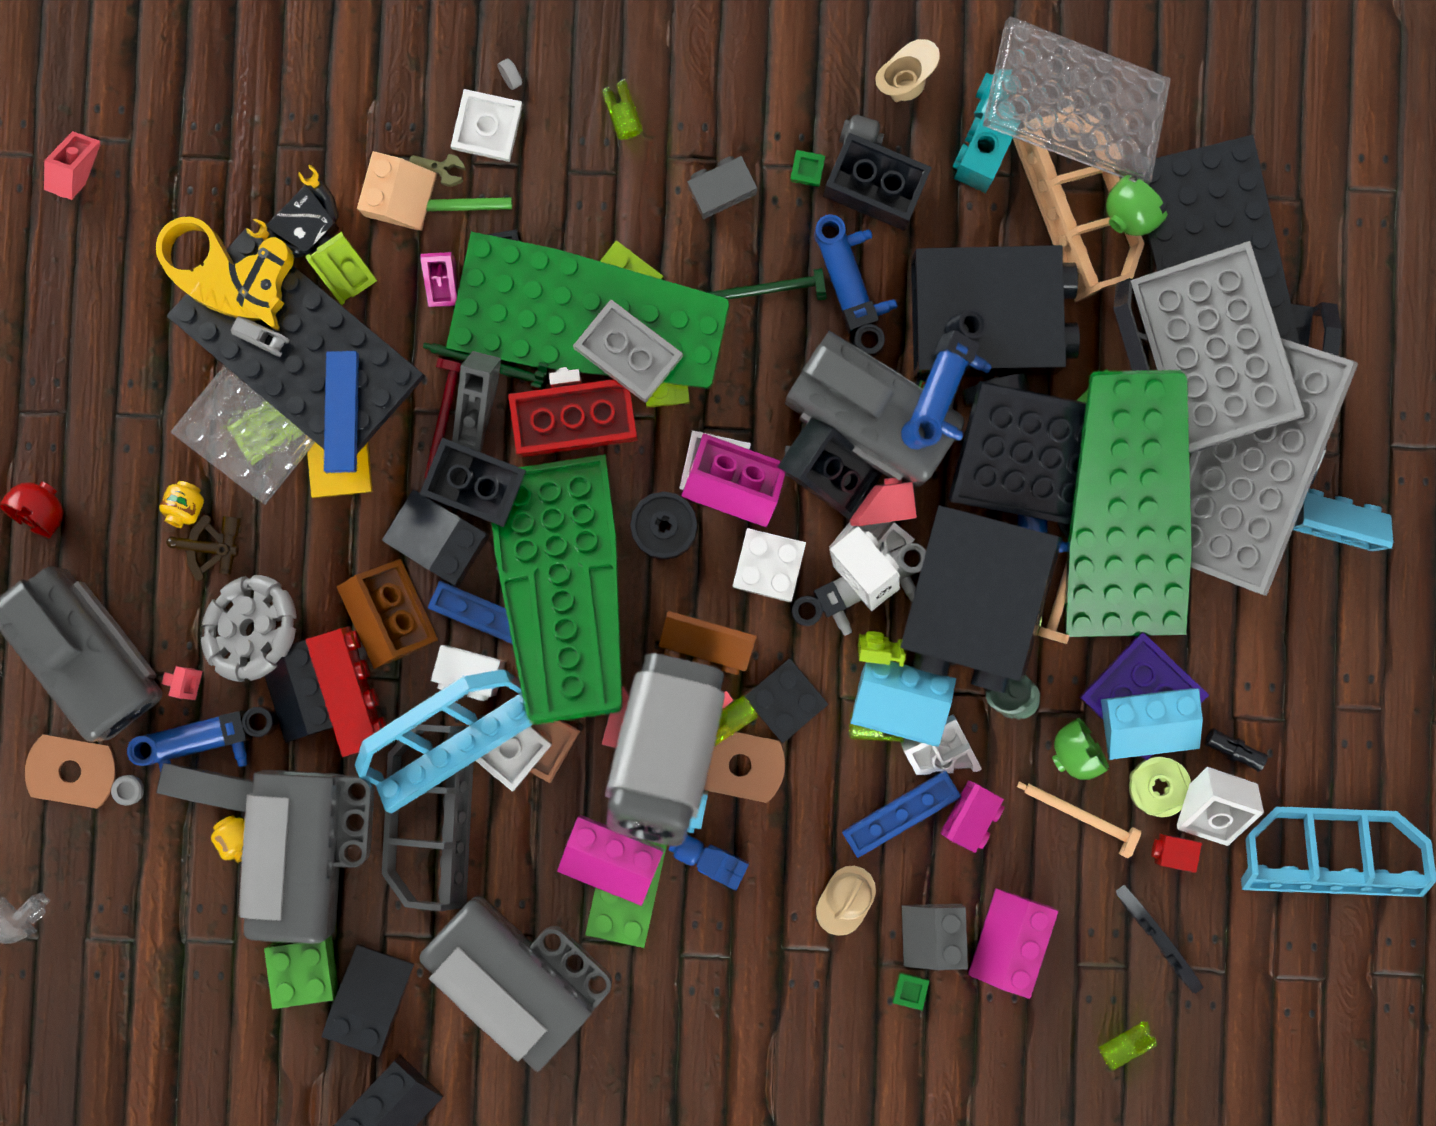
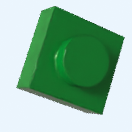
(807, 168)
(910, 991)

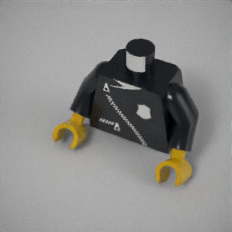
(305, 220)

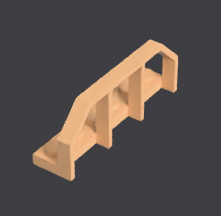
(1061, 223)

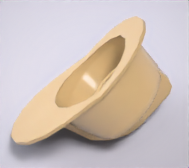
(907, 70)
(845, 900)

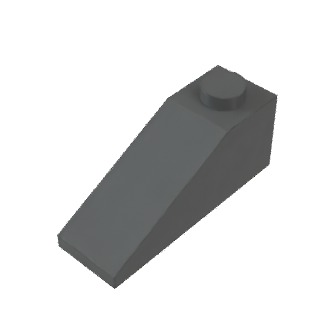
(475, 399)

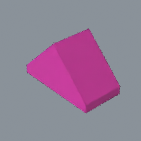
(440, 278)

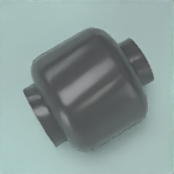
(864, 128)

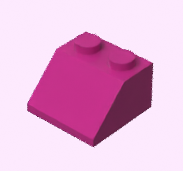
(972, 817)

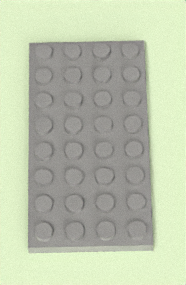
(1255, 484)

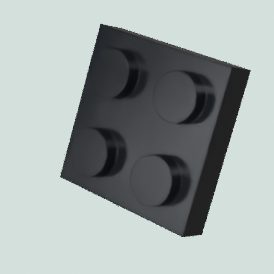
(786, 700)

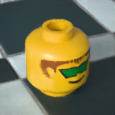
(181, 504)

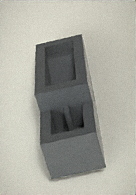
(204, 786)

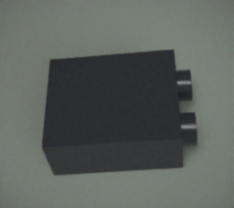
(1017, 292)
(980, 597)

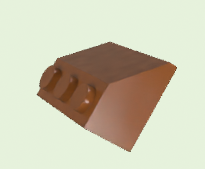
(387, 613)
(706, 642)

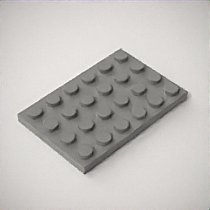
(1222, 334)

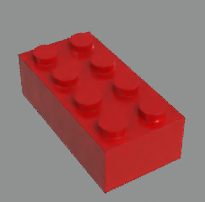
(572, 418)
(345, 687)

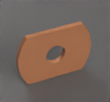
(44, 767)
(765, 772)

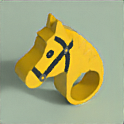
(240, 289)

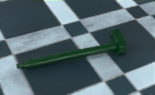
(816, 280)
(538, 379)

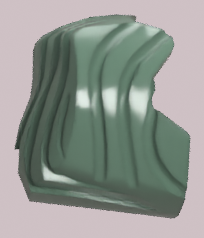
(1019, 700)

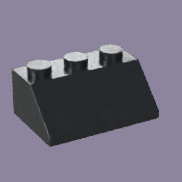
(876, 181)
(298, 695)
(393, 1099)

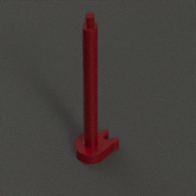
(454, 370)

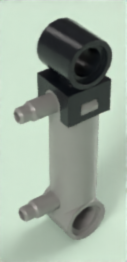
(838, 594)

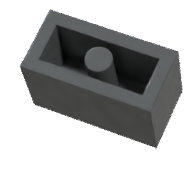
(721, 186)

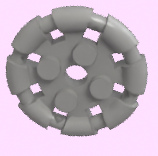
(233, 627)

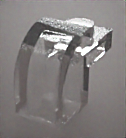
(15, 923)

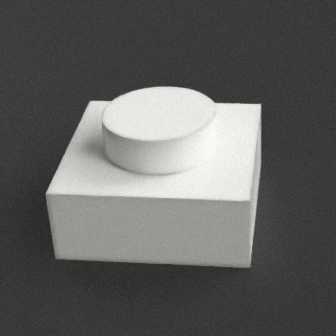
(564, 377)

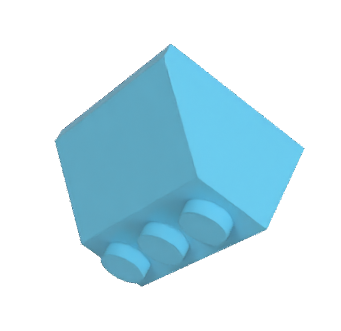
(1344, 522)
(903, 702)
(1152, 723)

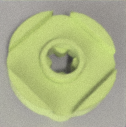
(1151, 801)

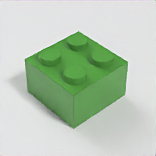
(301, 973)

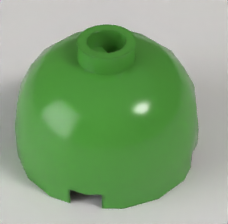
(1134, 207)
(1078, 752)

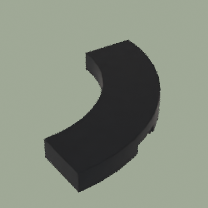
(1166, 947)

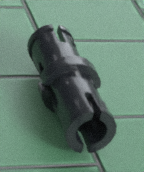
(1236, 750)

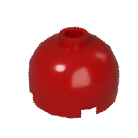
(34, 506)

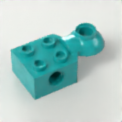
(972, 165)

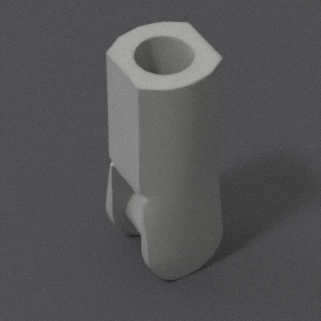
(257, 335)

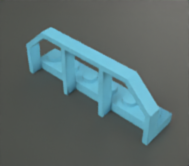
(454, 753)
(1346, 881)

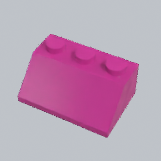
(734, 480)
(610, 860)
(1013, 943)

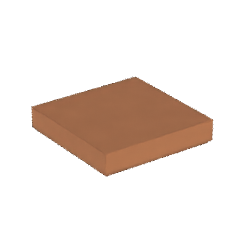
(562, 738)

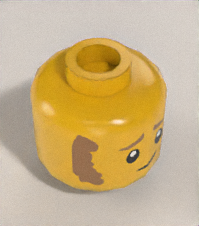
(228, 838)

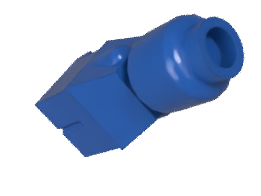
(711, 861)

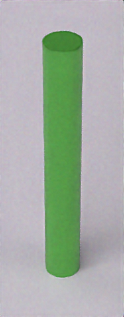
(469, 204)

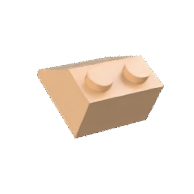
(396, 191)

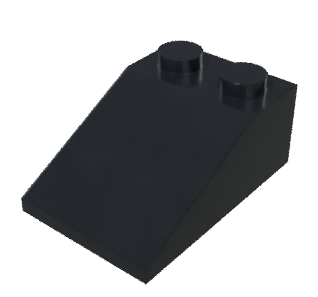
(829, 468)
(473, 482)
(435, 538)
(368, 1000)

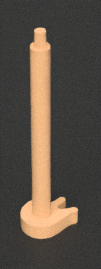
(1050, 631)
(1130, 838)

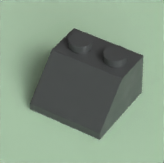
(934, 936)

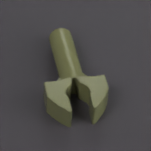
(440, 168)

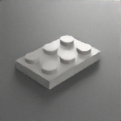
(628, 351)

